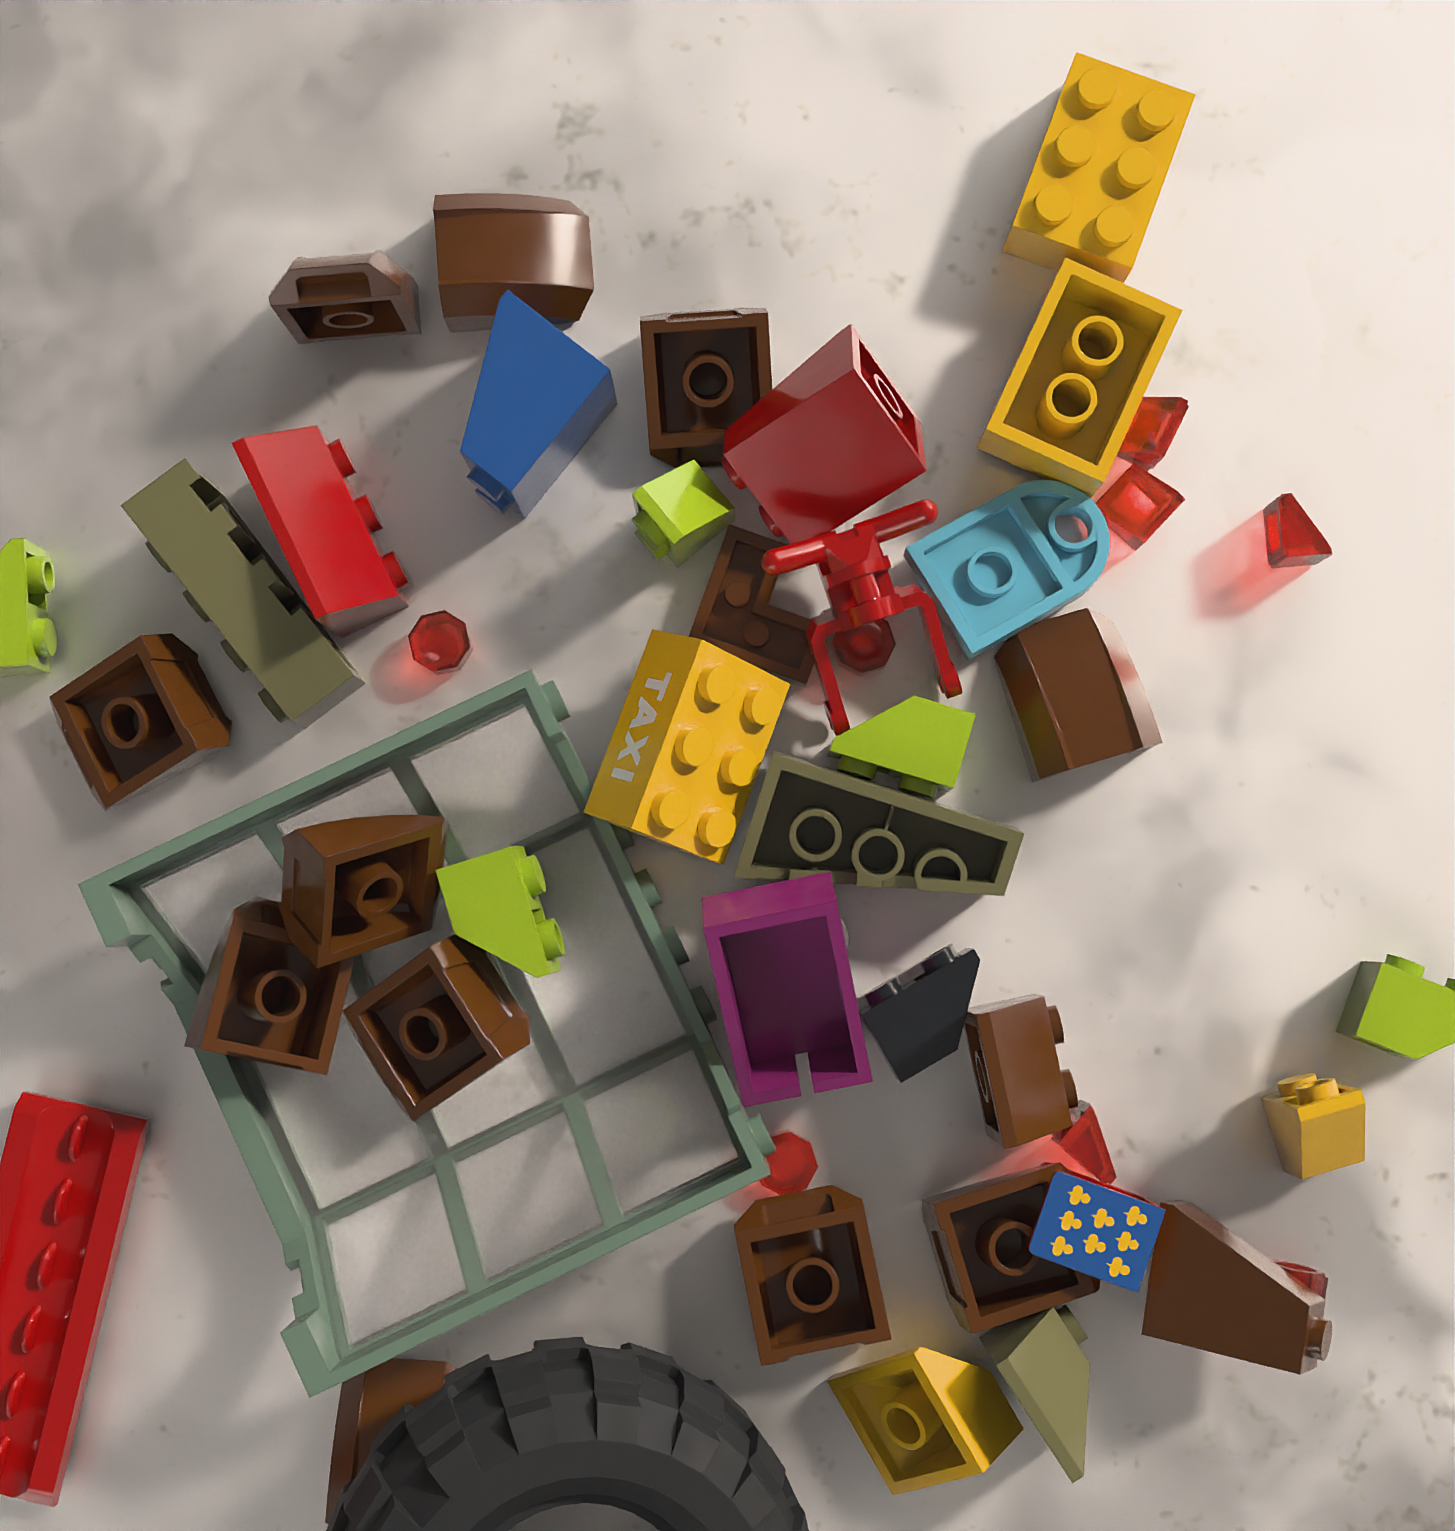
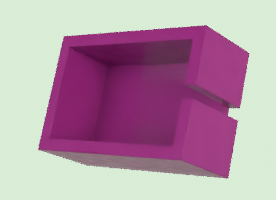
(785, 987)

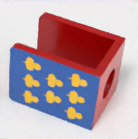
(1096, 1229)

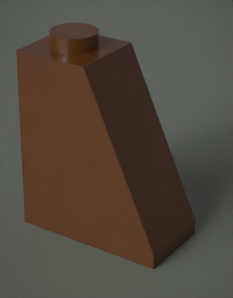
(1229, 1297)

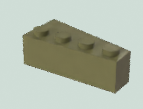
(243, 593)
(870, 835)

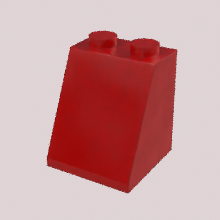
(825, 442)

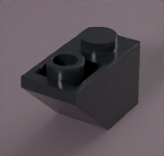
(925, 1016)

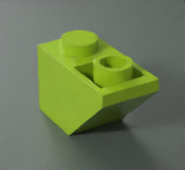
(680, 513)
(25, 629)
(910, 741)
(499, 909)
(1399, 1009)

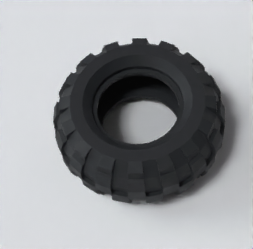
(569, 1431)

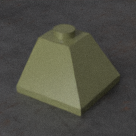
(1048, 1378)

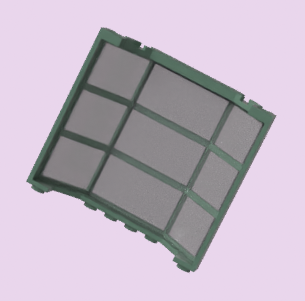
(537, 1165)

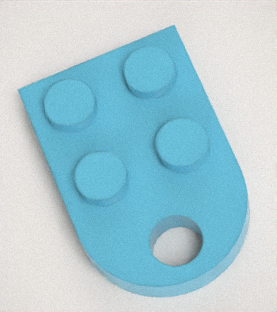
(1008, 564)

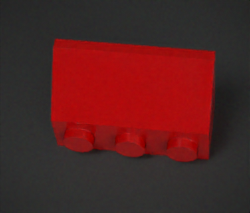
(324, 527)

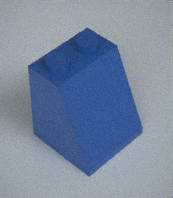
(531, 408)

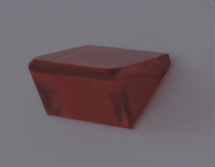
(1152, 430)
(1138, 505)
(1292, 535)
(1086, 1143)

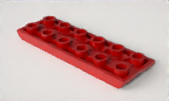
(61, 1228)

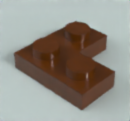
(738, 612)

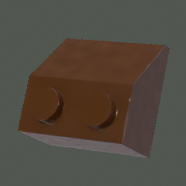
(1019, 1069)

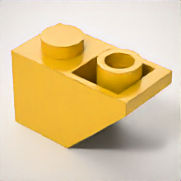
(1316, 1124)

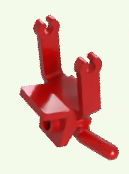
(862, 593)

